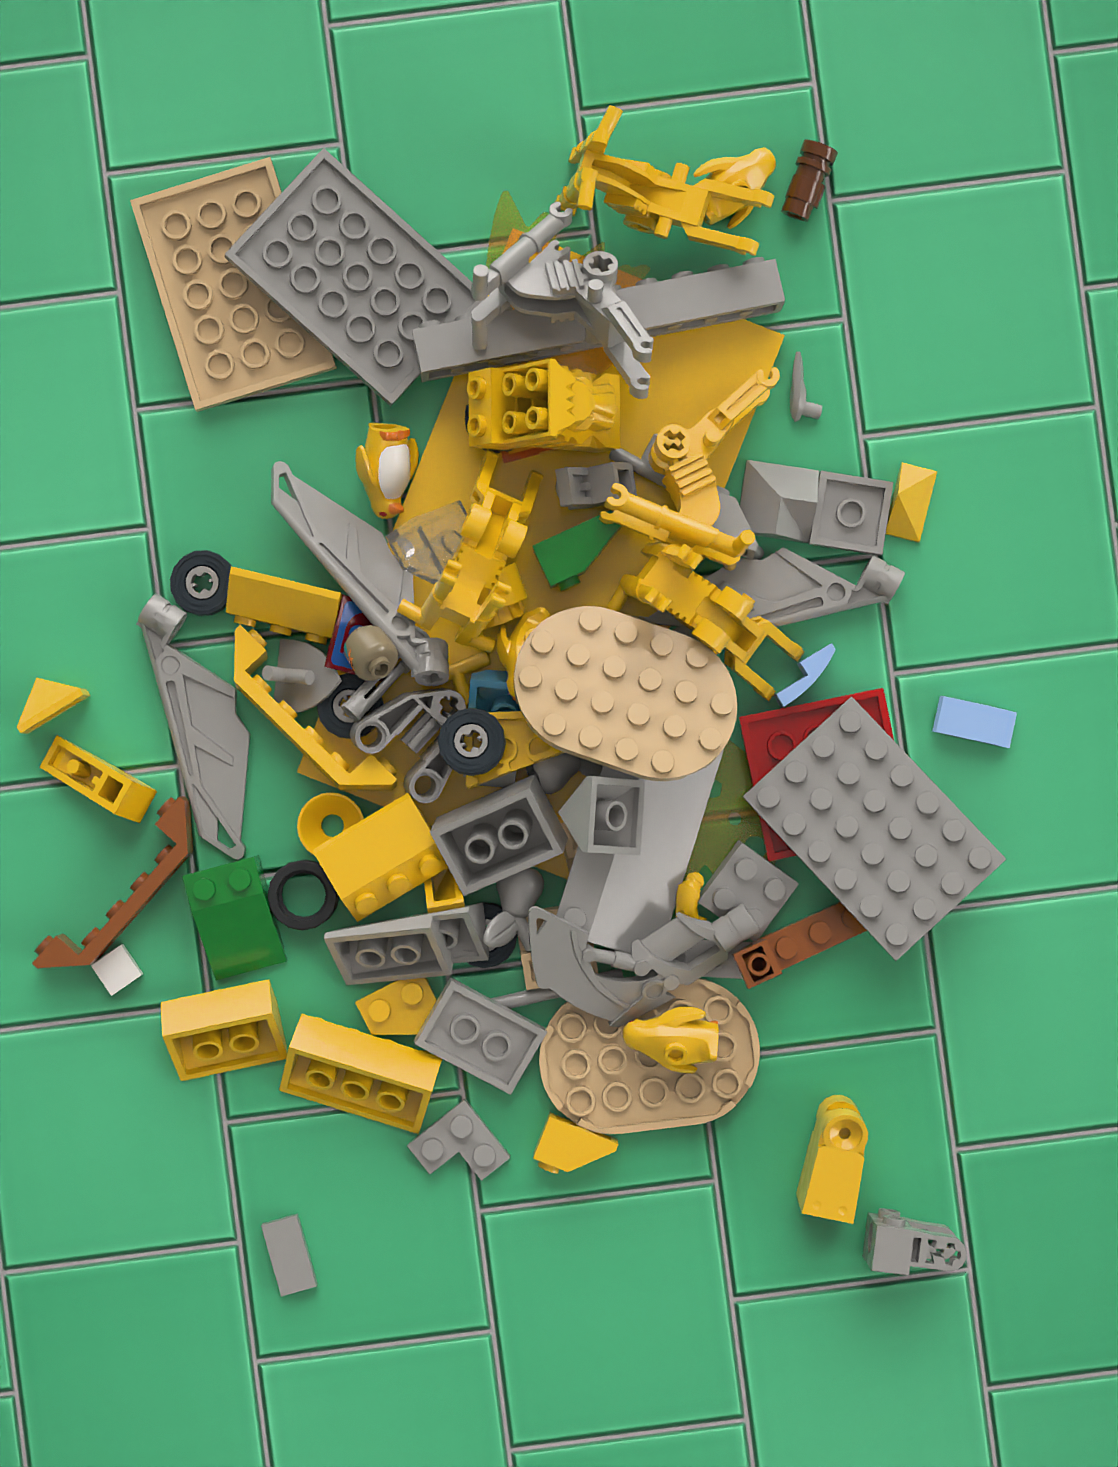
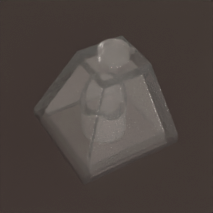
(428, 541)

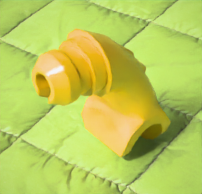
(689, 894)

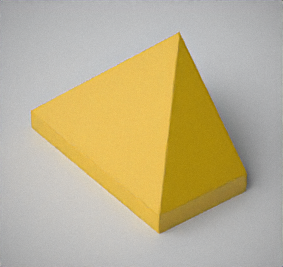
(910, 502)
(48, 701)
(443, 893)

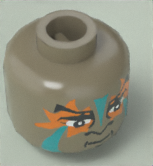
(370, 653)

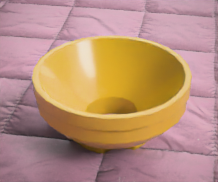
(319, 807)

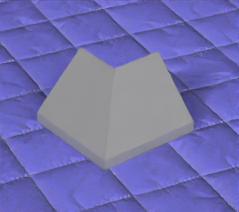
(779, 500)
(606, 815)

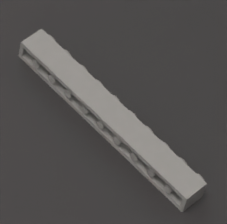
(660, 307)

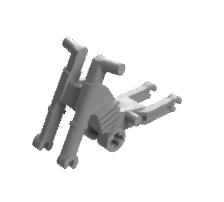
(563, 291)

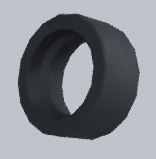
(276, 901)

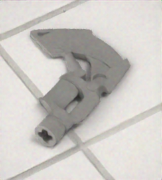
(563, 961)

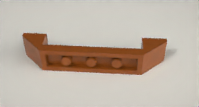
(176, 824)
(795, 943)

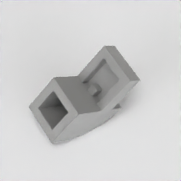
(592, 485)

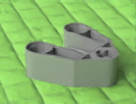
(395, 716)

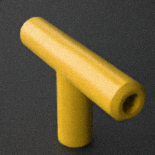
(459, 669)

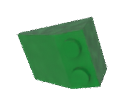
(235, 917)

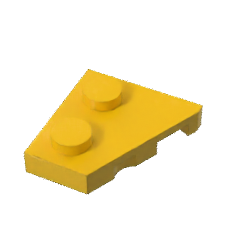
(397, 1007)

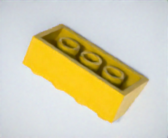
(359, 1073)

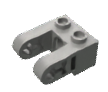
(899, 1242)

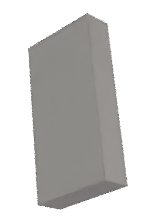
(289, 1254)

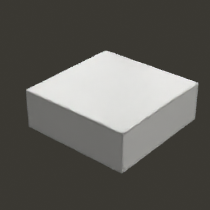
(117, 969)

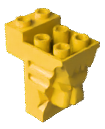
(543, 408)

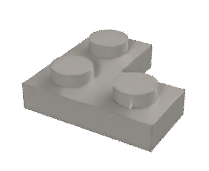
(460, 1132)

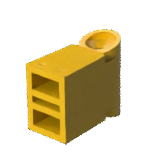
(833, 1161)

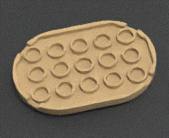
(625, 693)
(622, 1091)

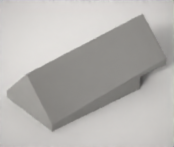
(409, 945)

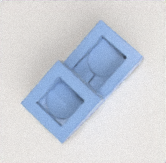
(811, 669)
(974, 721)

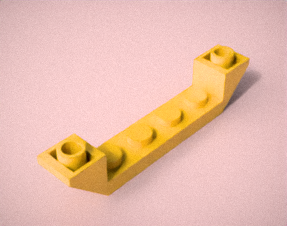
(367, 776)

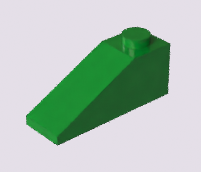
(573, 551)

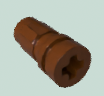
(806, 184)

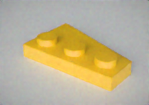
(521, 749)

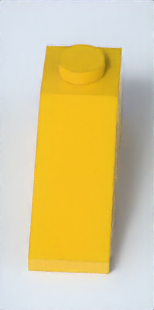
(98, 780)

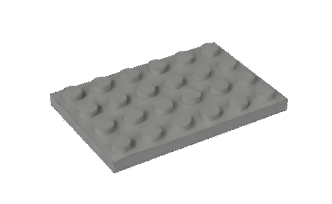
(351, 273)
(874, 828)

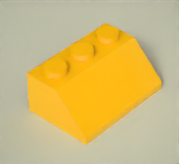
(282, 604)
(381, 857)
(223, 1030)

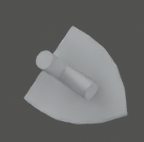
(301, 675)

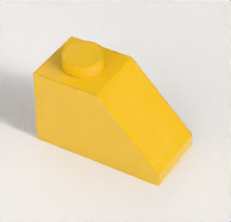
(569, 1146)

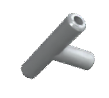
(640, 465)

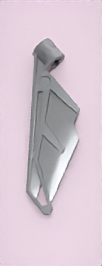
(363, 568)
(797, 590)
(203, 727)

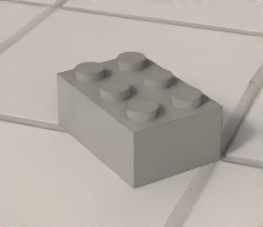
(499, 835)

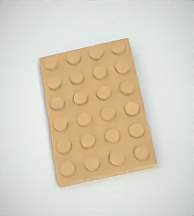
(221, 323)

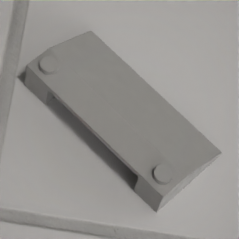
(635, 895)

